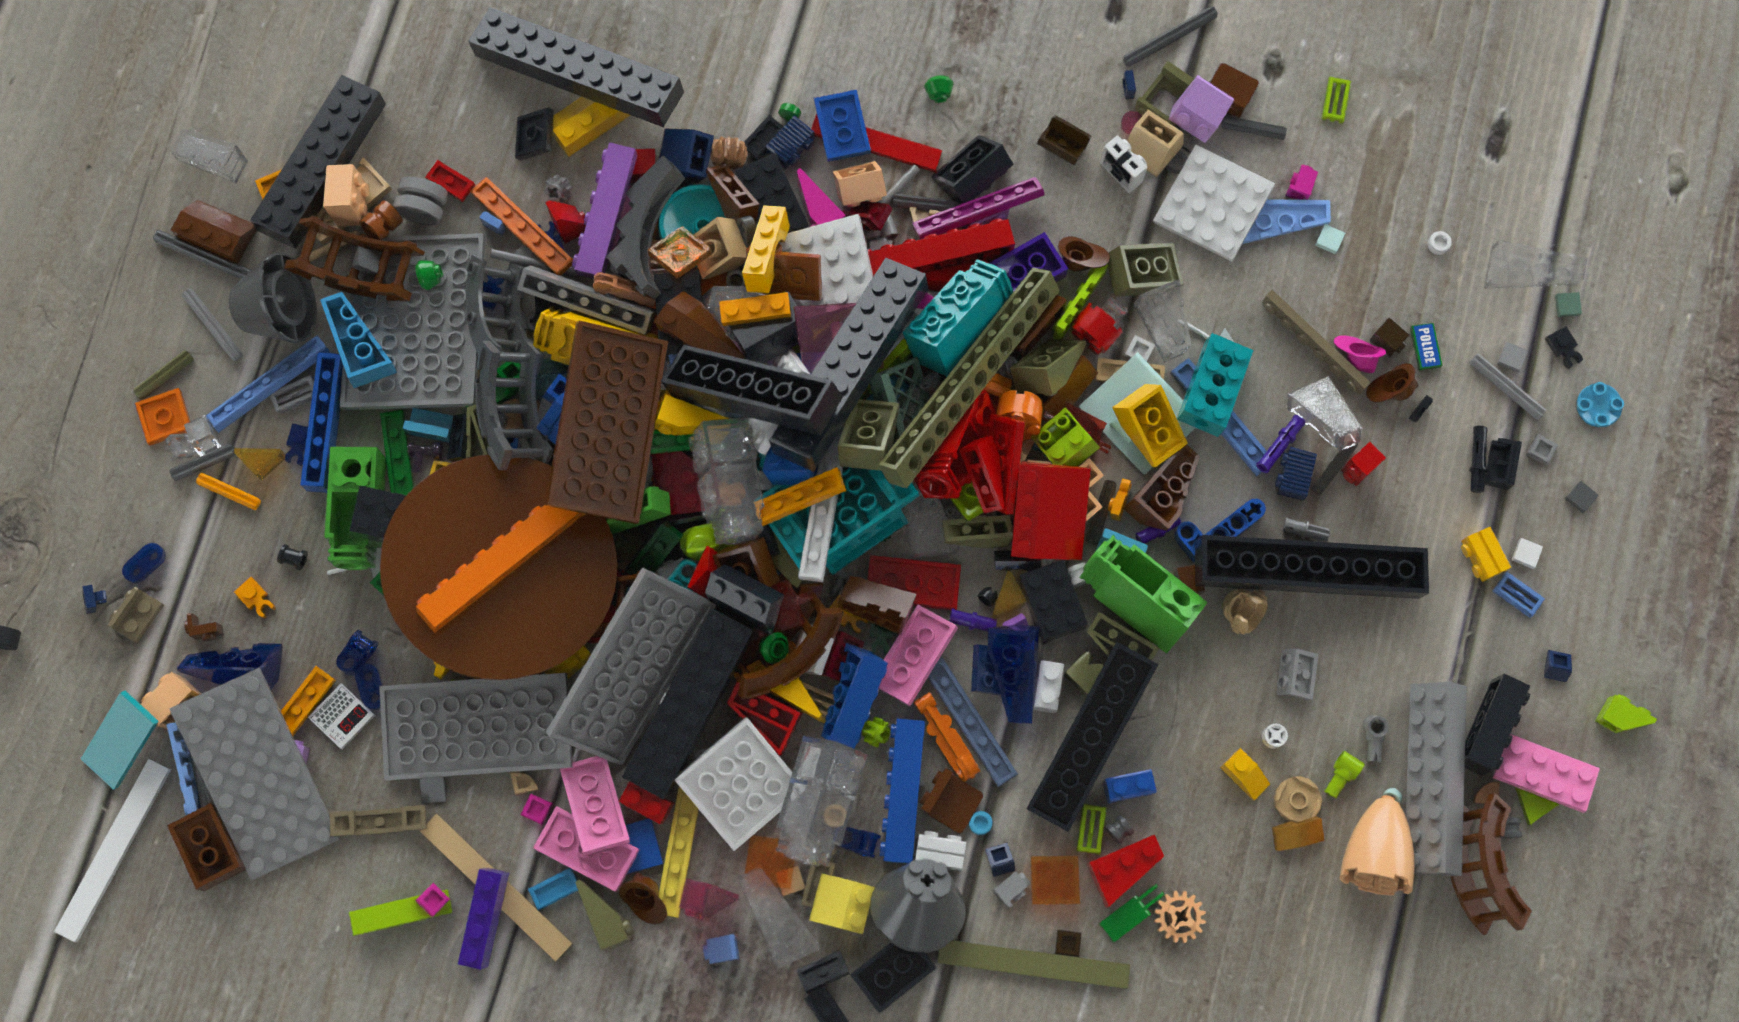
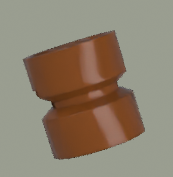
(381, 221)

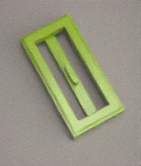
(1332, 116)
(1088, 849)

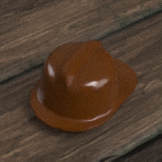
(1082, 255)
(1395, 384)
(643, 899)

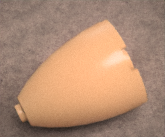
(1380, 850)

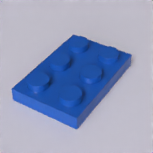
(842, 125)

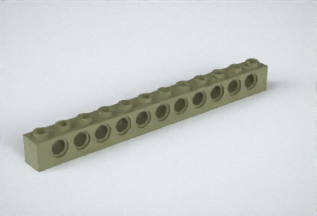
(968, 378)

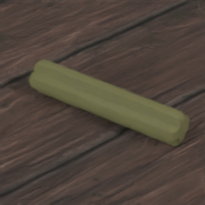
(163, 374)

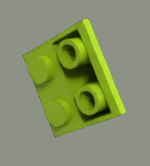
(1065, 440)

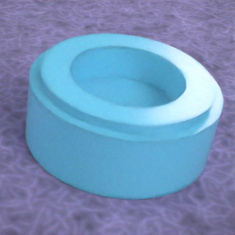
(980, 823)

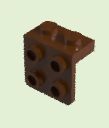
(1236, 85)
(951, 801)

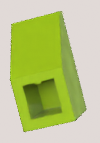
(1622, 716)

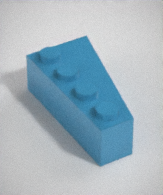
(357, 347)

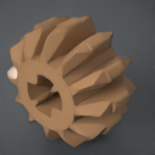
(729, 152)

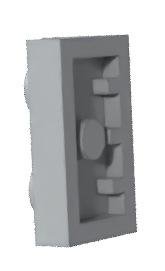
(1297, 673)

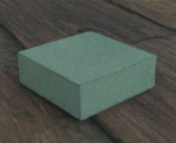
(1568, 304)

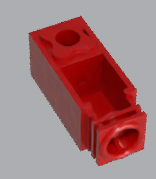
(945, 470)

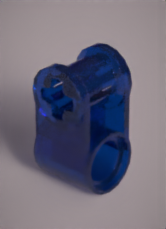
(356, 651)
(859, 842)

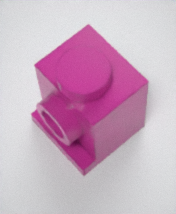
(1302, 183)

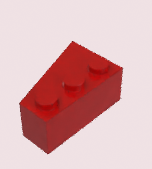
(769, 716)
(1124, 867)

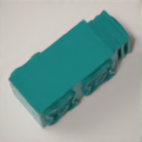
(957, 316)

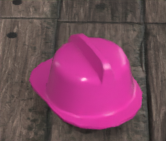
(1360, 353)

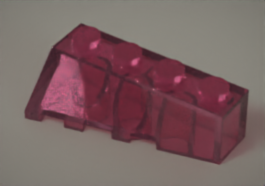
(704, 899)

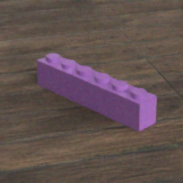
(605, 210)

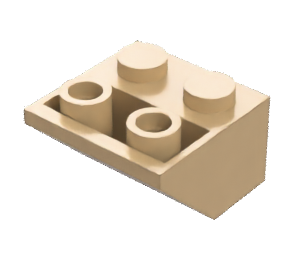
(1155, 141)

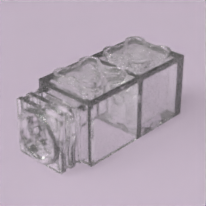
(728, 479)
(819, 800)

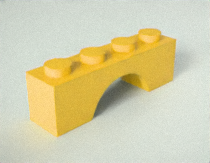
(759, 265)

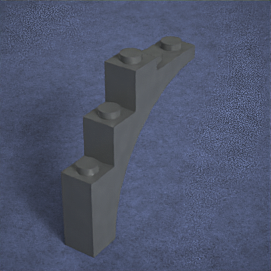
(638, 225)

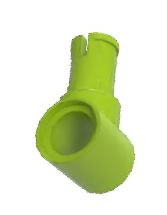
(1346, 769)

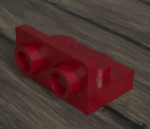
(872, 214)
(838, 654)

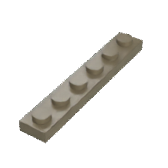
(1321, 348)

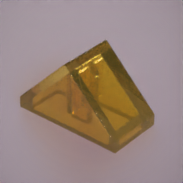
(260, 461)
(1009, 597)

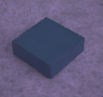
(1129, 84)

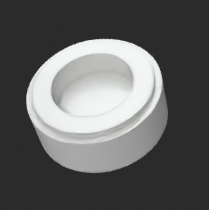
(1439, 243)

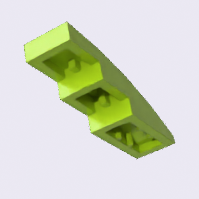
(392, 915)

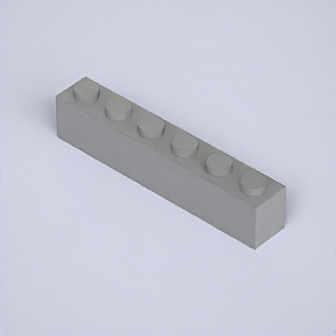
(586, 300)

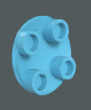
(1599, 405)

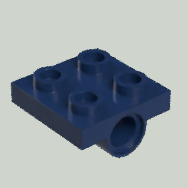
(983, 672)

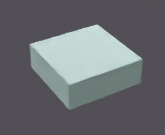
(1330, 239)

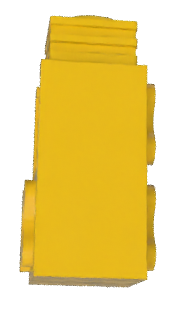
(557, 328)

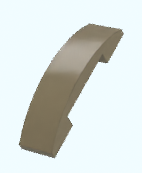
(378, 821)

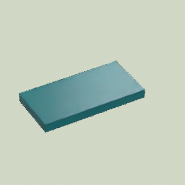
(119, 739)

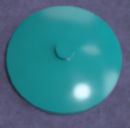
(691, 208)

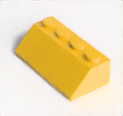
(583, 123)

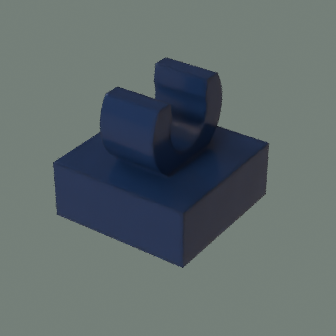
(92, 598)

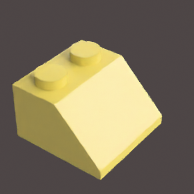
(841, 903)

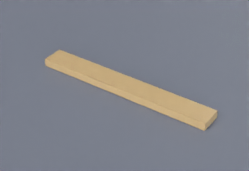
(514, 903)

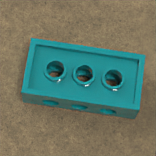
(1215, 385)

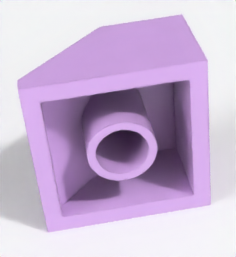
(1200, 109)

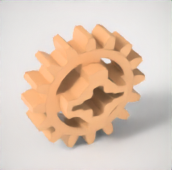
(1170, 910)

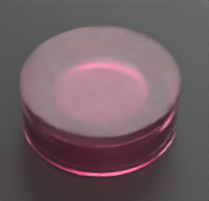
(1129, 120)

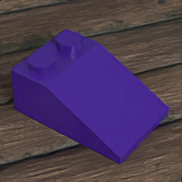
(1033, 254)

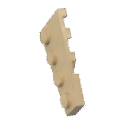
(377, 190)

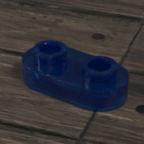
(143, 561)
(370, 687)

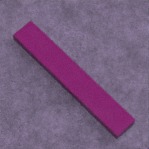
(979, 208)

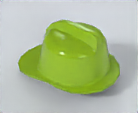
(697, 538)

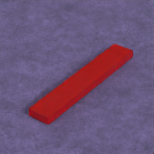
(897, 148)

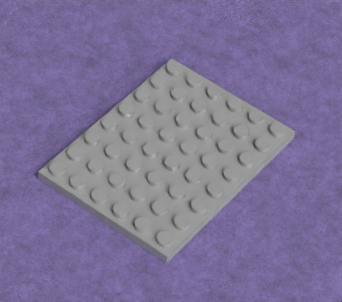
(422, 336)

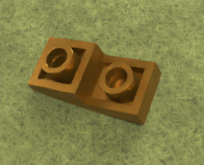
(1300, 834)

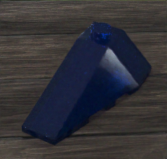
(1014, 660)
(234, 663)

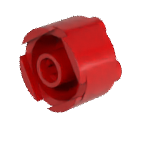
(1095, 328)

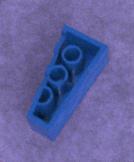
(854, 695)

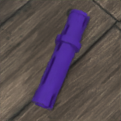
(1286, 436)

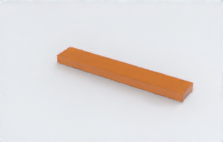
(522, 226)

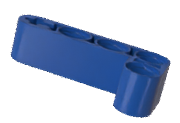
(1223, 528)

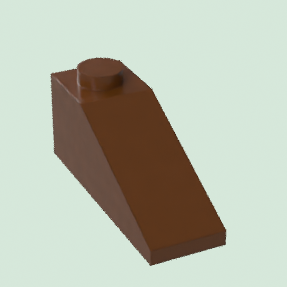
(732, 194)

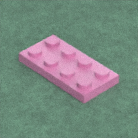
(915, 654)
(1547, 774)
(594, 805)
(561, 843)

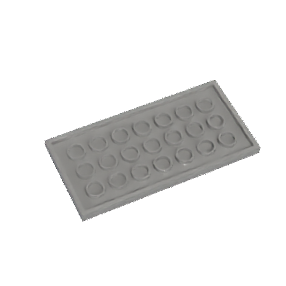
(630, 667)
(472, 727)
(254, 773)

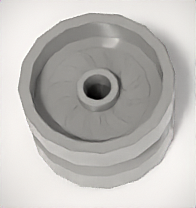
(420, 200)

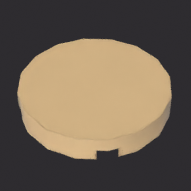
(1297, 799)

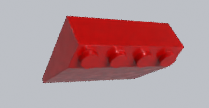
(1050, 511)

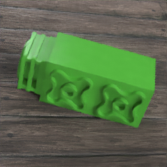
(347, 471)
(1142, 592)

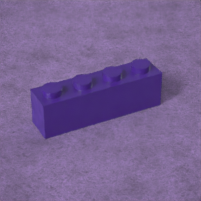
(483, 918)

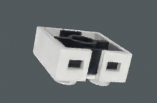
(1122, 164)

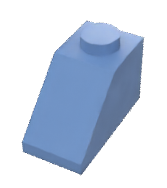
(721, 949)

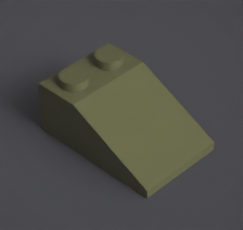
(1142, 268)
(1047, 366)
(868, 434)
(608, 924)

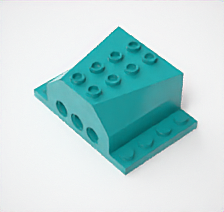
(862, 517)

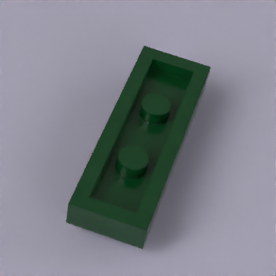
(656, 549)

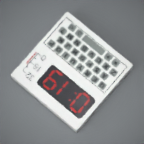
(341, 716)

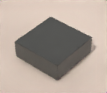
(1581, 496)

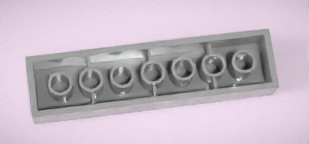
(1436, 776)

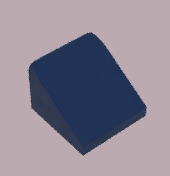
(1558, 666)
(1000, 859)

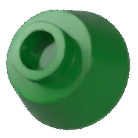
(939, 88)
(428, 274)
(773, 647)

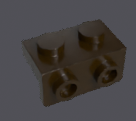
(1064, 140)

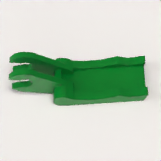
(1128, 915)

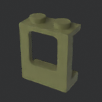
(1170, 79)

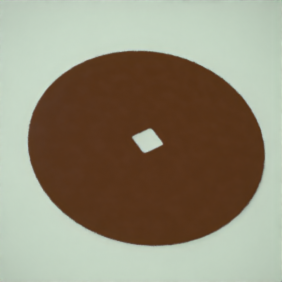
(529, 616)

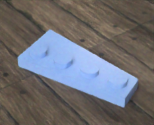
(1288, 216)
(184, 769)

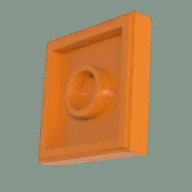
(163, 416)

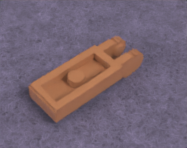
(620, 287)

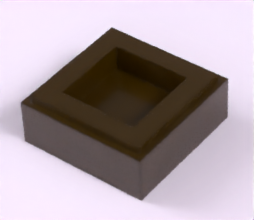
(1068, 943)

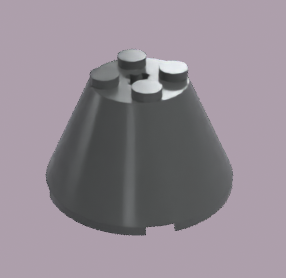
(918, 906)

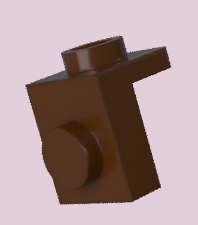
(206, 632)

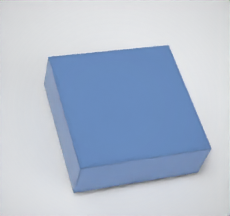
(492, 223)

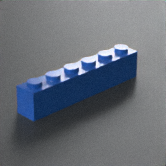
(322, 422)
(904, 791)

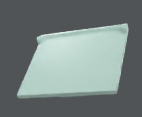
(1120, 385)

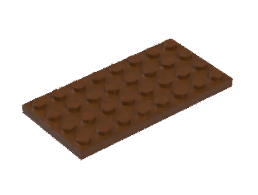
(607, 423)

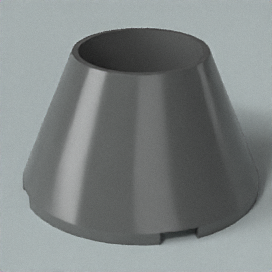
(274, 302)

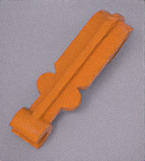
(947, 739)

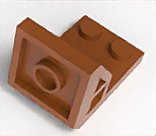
(796, 274)

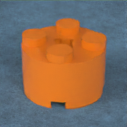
(1022, 407)

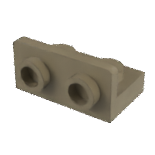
(135, 614)

